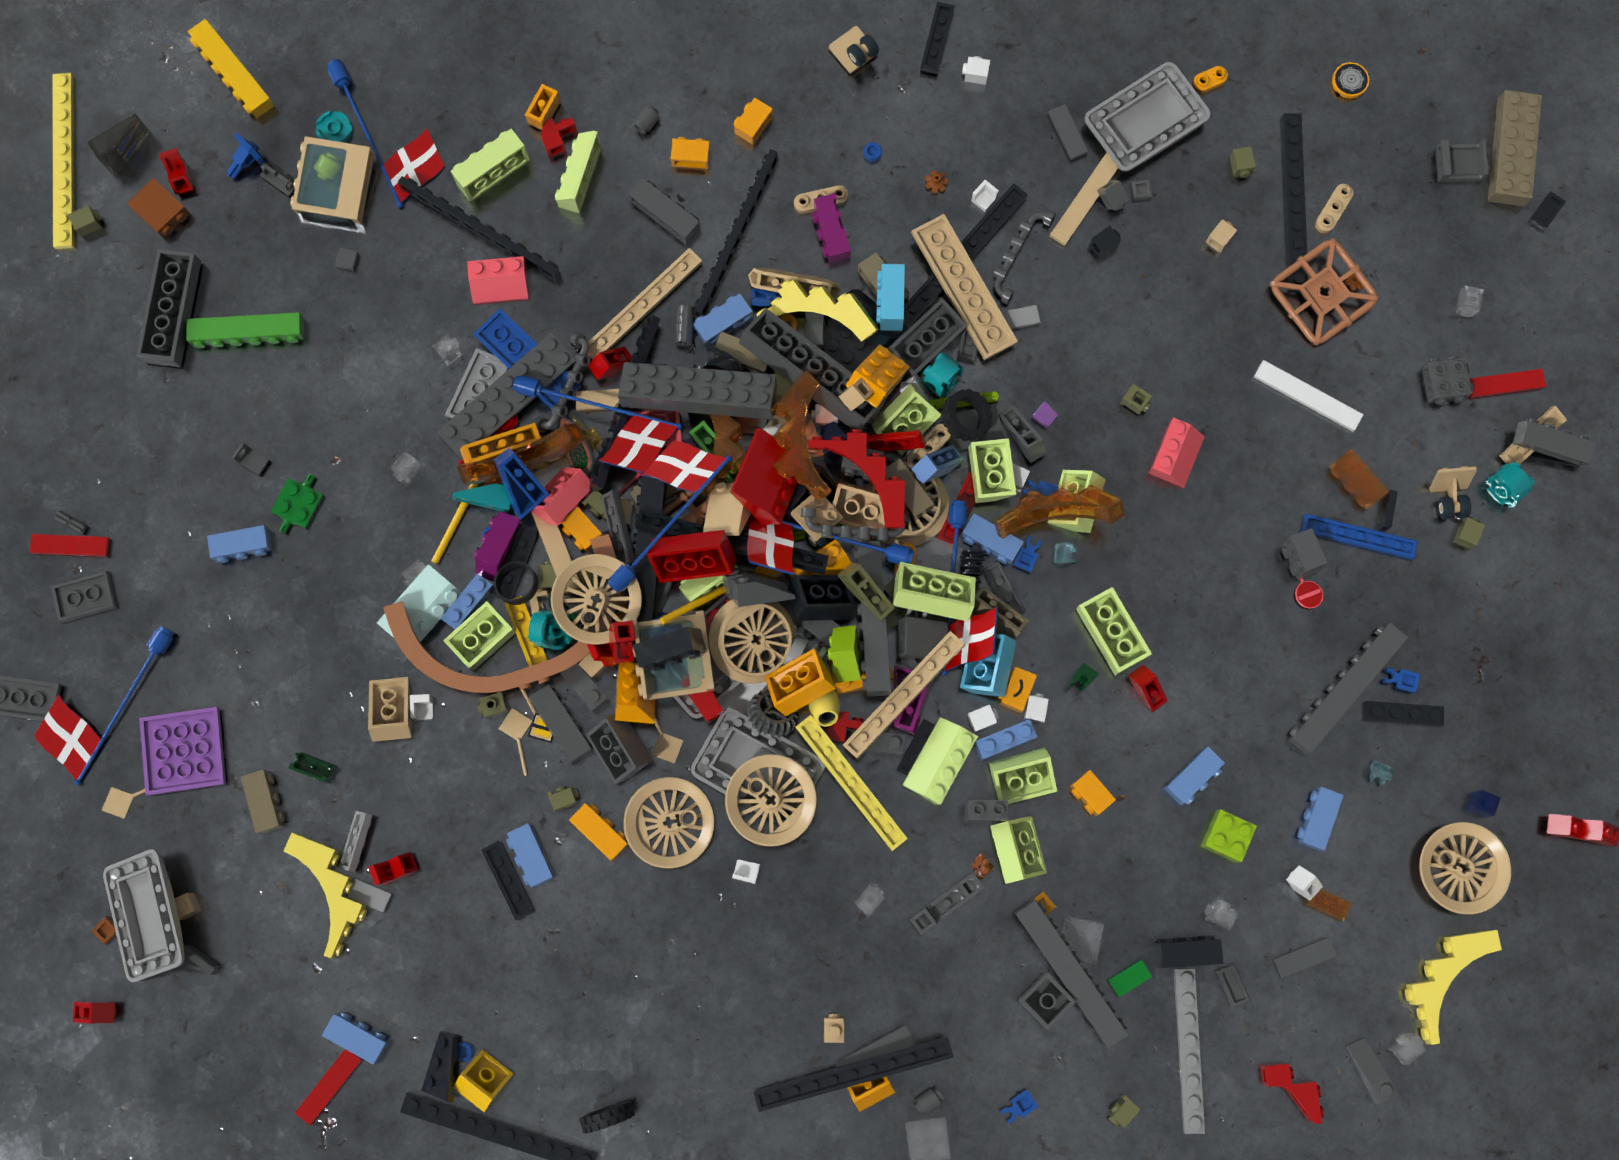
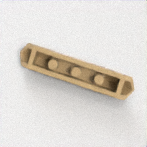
(773, 279)

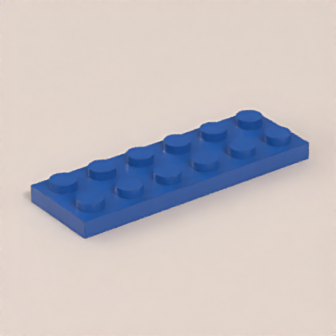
(510, 344)

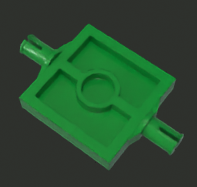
(297, 503)

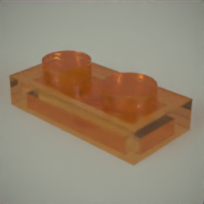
(1330, 904)

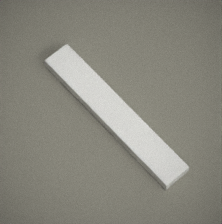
(1308, 396)

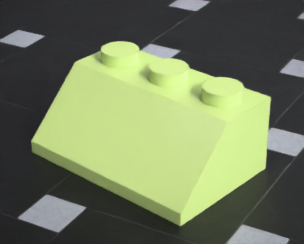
(907, 413)
(992, 470)
(1076, 482)
(696, 588)
(479, 636)
(1023, 776)
(1018, 849)

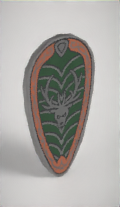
(580, 456)

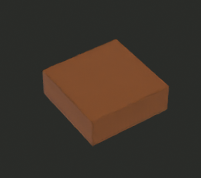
(105, 930)

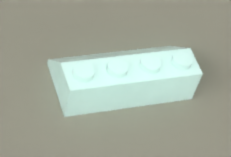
(425, 601)

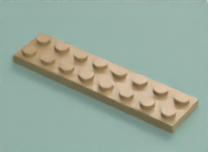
(964, 286)

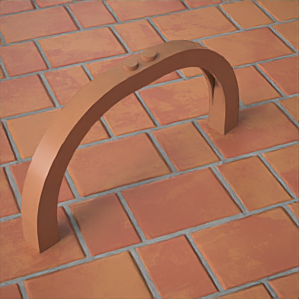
(415, 652)

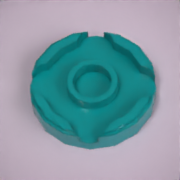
(334, 127)

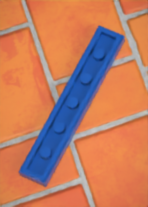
(1360, 536)

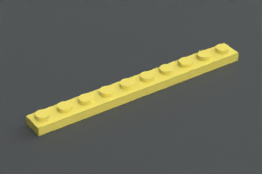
(63, 160)

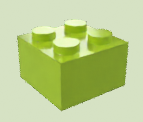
(845, 653)
(1228, 836)

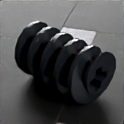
(971, 564)

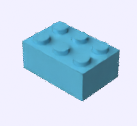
(890, 297)
(991, 674)

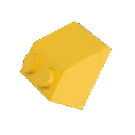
(483, 1080)

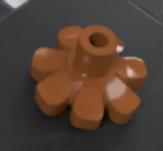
(936, 182)
(1353, 283)
(981, 866)

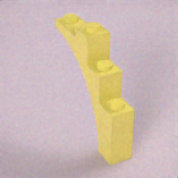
(847, 310)
(336, 885)
(1429, 994)

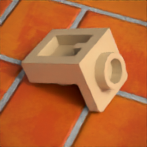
(537, 605)
(833, 1029)

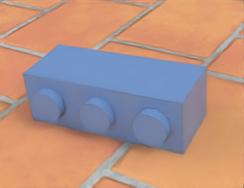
(723, 319)
(937, 464)
(985, 536)
(239, 544)
(468, 601)
(1005, 740)
(1195, 776)
(1319, 818)
(529, 856)
(356, 1037)

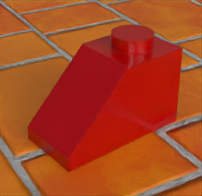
(609, 362)
(1148, 687)
(94, 1012)

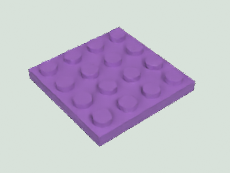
(182, 751)

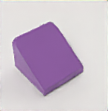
(1044, 415)

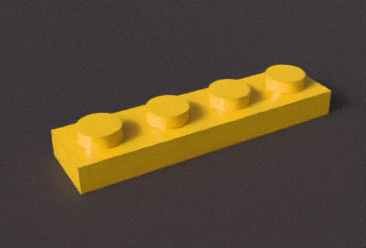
(520, 620)

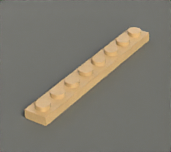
(644, 303)
(904, 695)

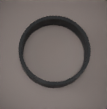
(503, 570)

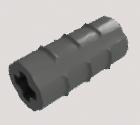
(684, 325)

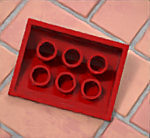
(759, 484)

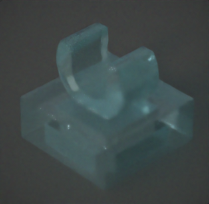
(1064, 552)
(1381, 770)

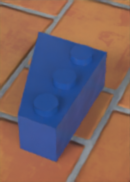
(520, 484)

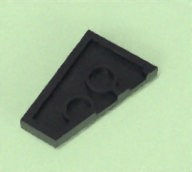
(440, 1070)

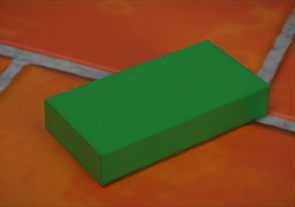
(1129, 978)

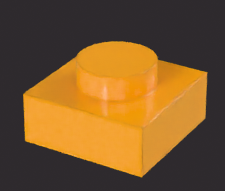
(1047, 903)

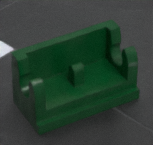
(1084, 675)
(313, 767)

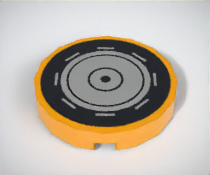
(1350, 80)

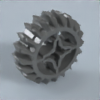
(769, 718)

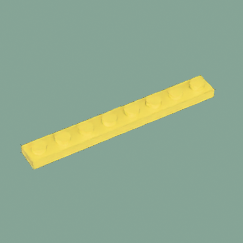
(851, 782)

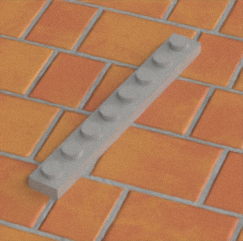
(1189, 1051)

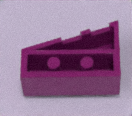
(830, 228)
(495, 545)
(910, 717)

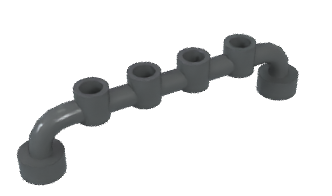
(1010, 257)
(574, 376)
(847, 531)

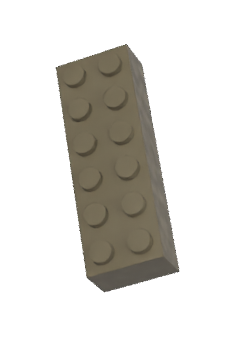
(1514, 148)

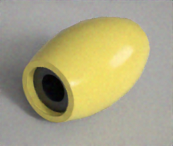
(826, 709)

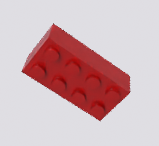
(692, 556)

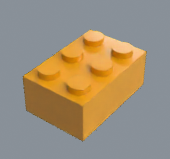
(881, 372)

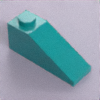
(488, 496)

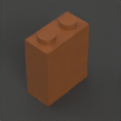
(158, 208)

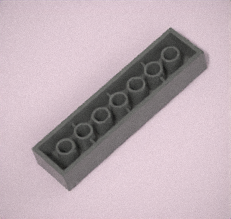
(793, 354)
(697, 390)

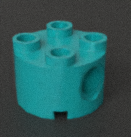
(942, 375)
(1509, 484)
(546, 632)

